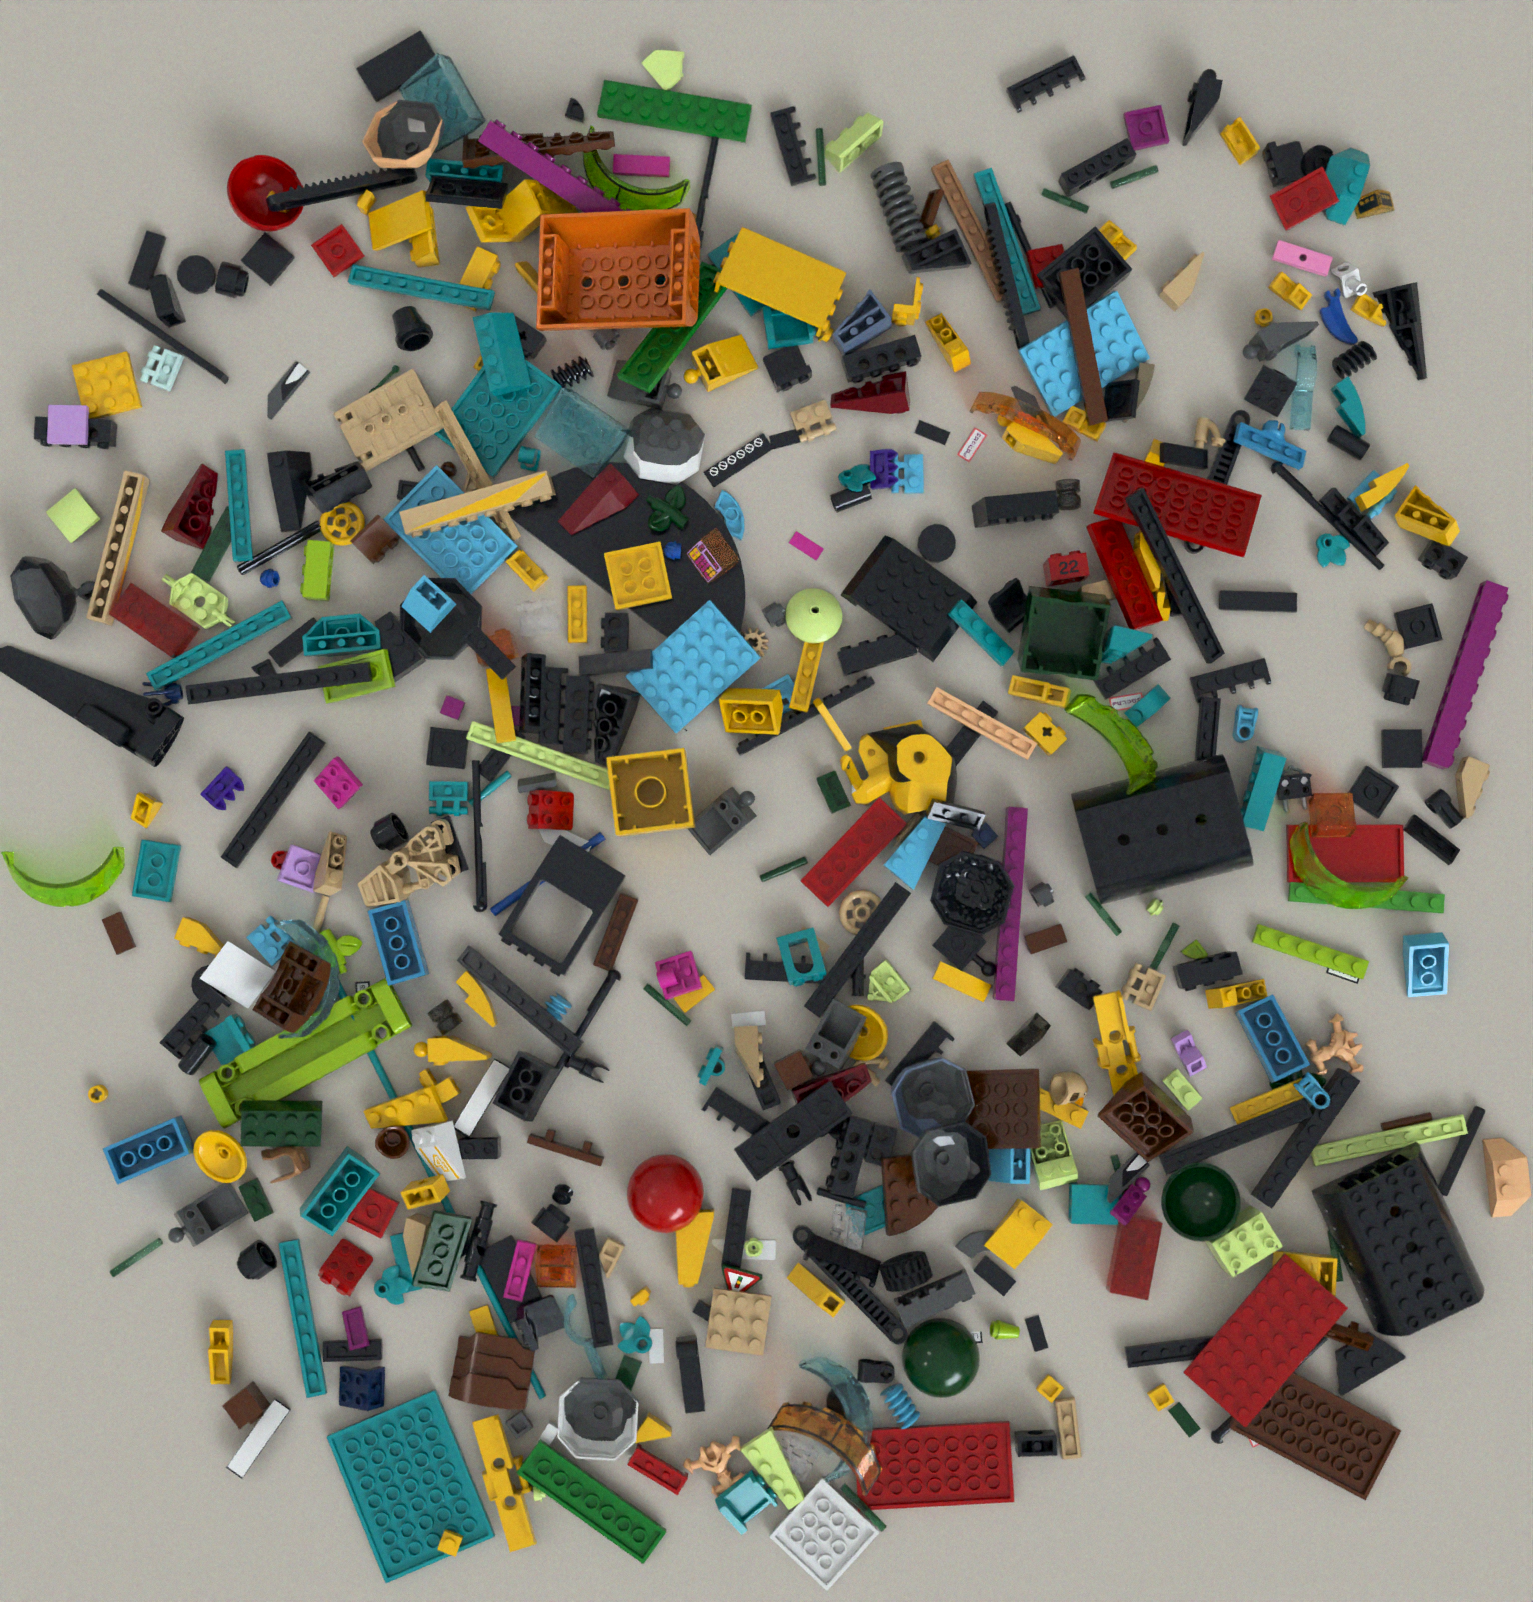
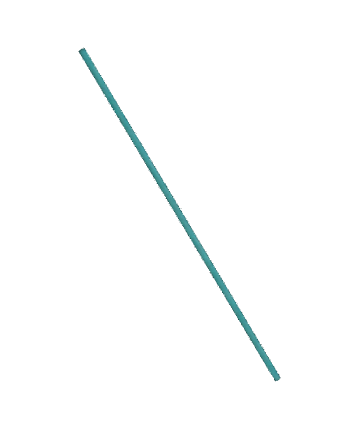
(449, 1209)

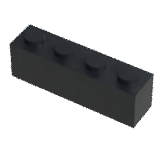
(874, 653)

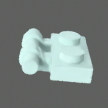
(166, 370)

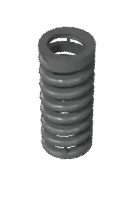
(894, 180)

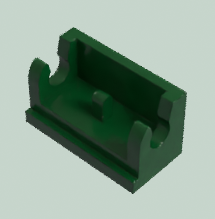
(833, 792)

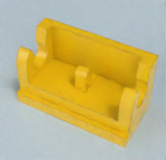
(1240, 141)
(527, 570)

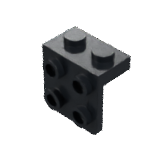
(1283, 162)
(787, 368)
(1009, 605)
(538, 1319)

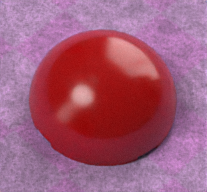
(250, 185)
(665, 1193)

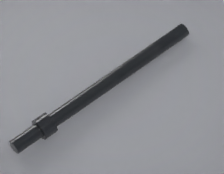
(1015, 221)

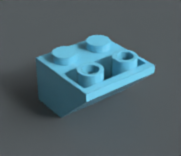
(427, 603)
(1010, 1165)

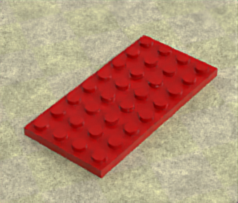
(1184, 503)
(1265, 1340)
(941, 1466)

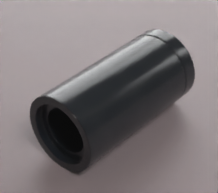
(1348, 442)
(846, 498)
(197, 1054)

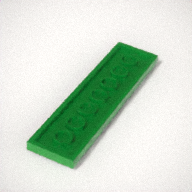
(674, 111)
(665, 343)
(591, 1501)

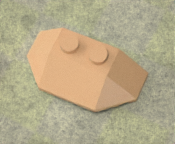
(1506, 1177)

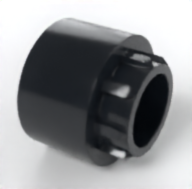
(231, 280)
(1399, 689)
(389, 832)
(552, 1222)
(256, 1260)

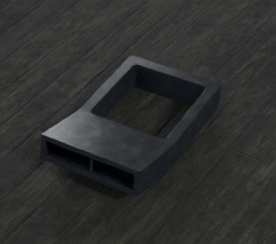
(578, 876)

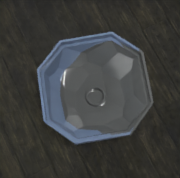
(931, 1095)

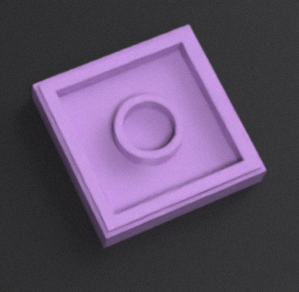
(68, 424)
(299, 868)

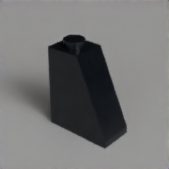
(166, 301)

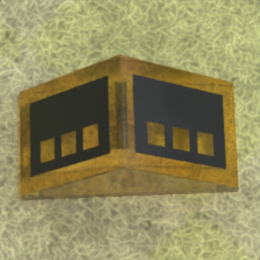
(1374, 203)

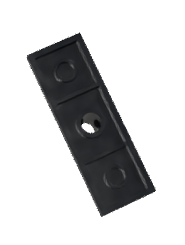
(776, 1144)

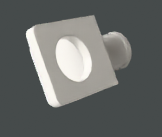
(1350, 280)

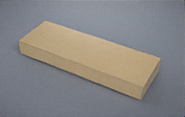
(1068, 1428)

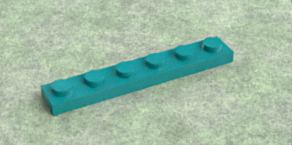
(239, 505)

